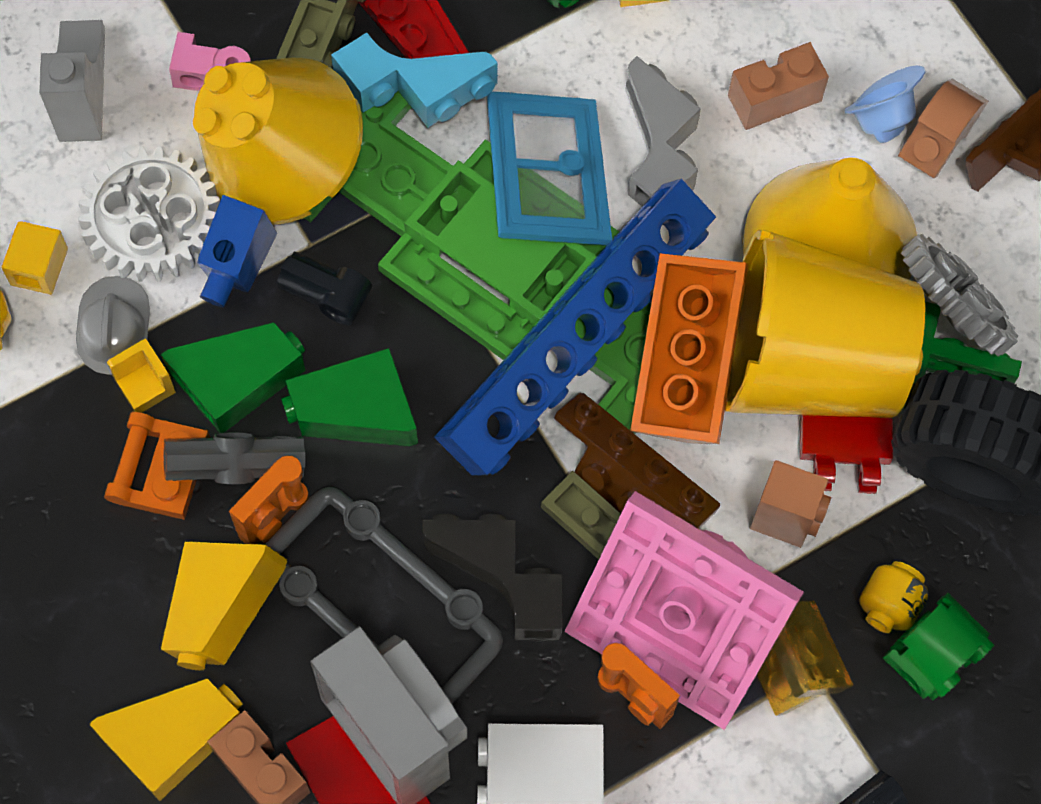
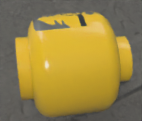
(894, 597)

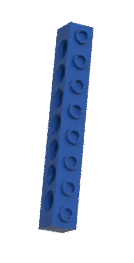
(467, 433)

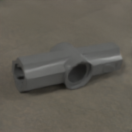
(228, 456)

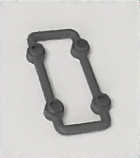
(363, 522)

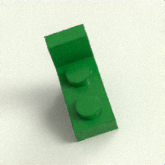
(954, 354)

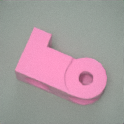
(192, 61)

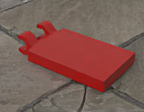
(847, 441)
(336, 767)

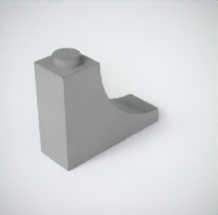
(74, 81)

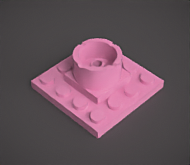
(684, 607)

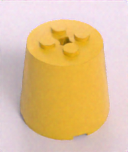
(823, 334)

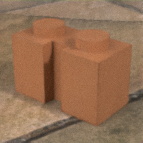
(769, 93)
(791, 504)
(245, 754)

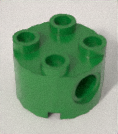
(938, 647)

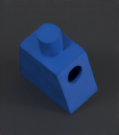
(234, 249)

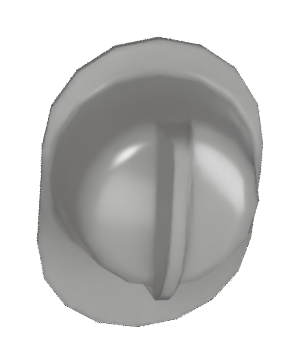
(111, 320)

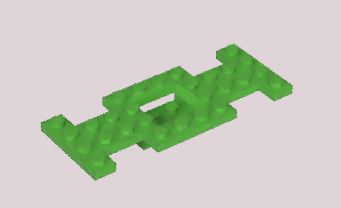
(455, 213)

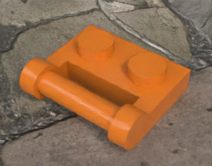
(158, 495)
(262, 508)
(648, 694)

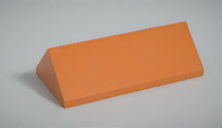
(689, 349)

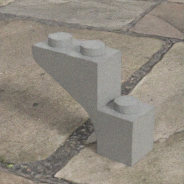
(665, 121)

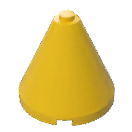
(838, 209)

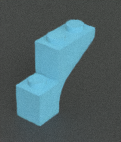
(430, 85)

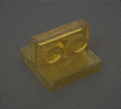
(802, 662)

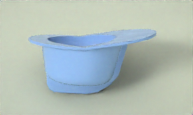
(888, 104)

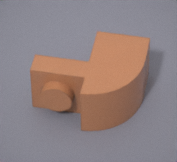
(942, 126)

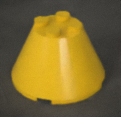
(278, 134)

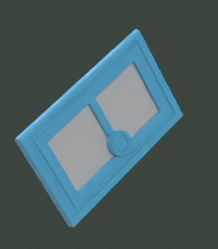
(548, 168)

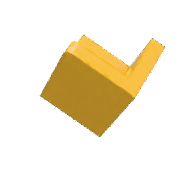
(34, 257)
(141, 376)

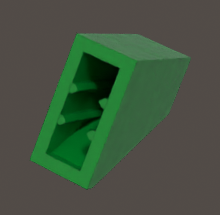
(235, 371)
(352, 402)

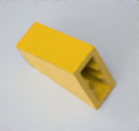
(217, 599)
(168, 733)

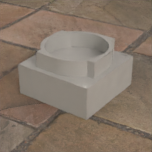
(390, 712)

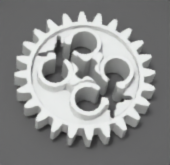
(116, 235)

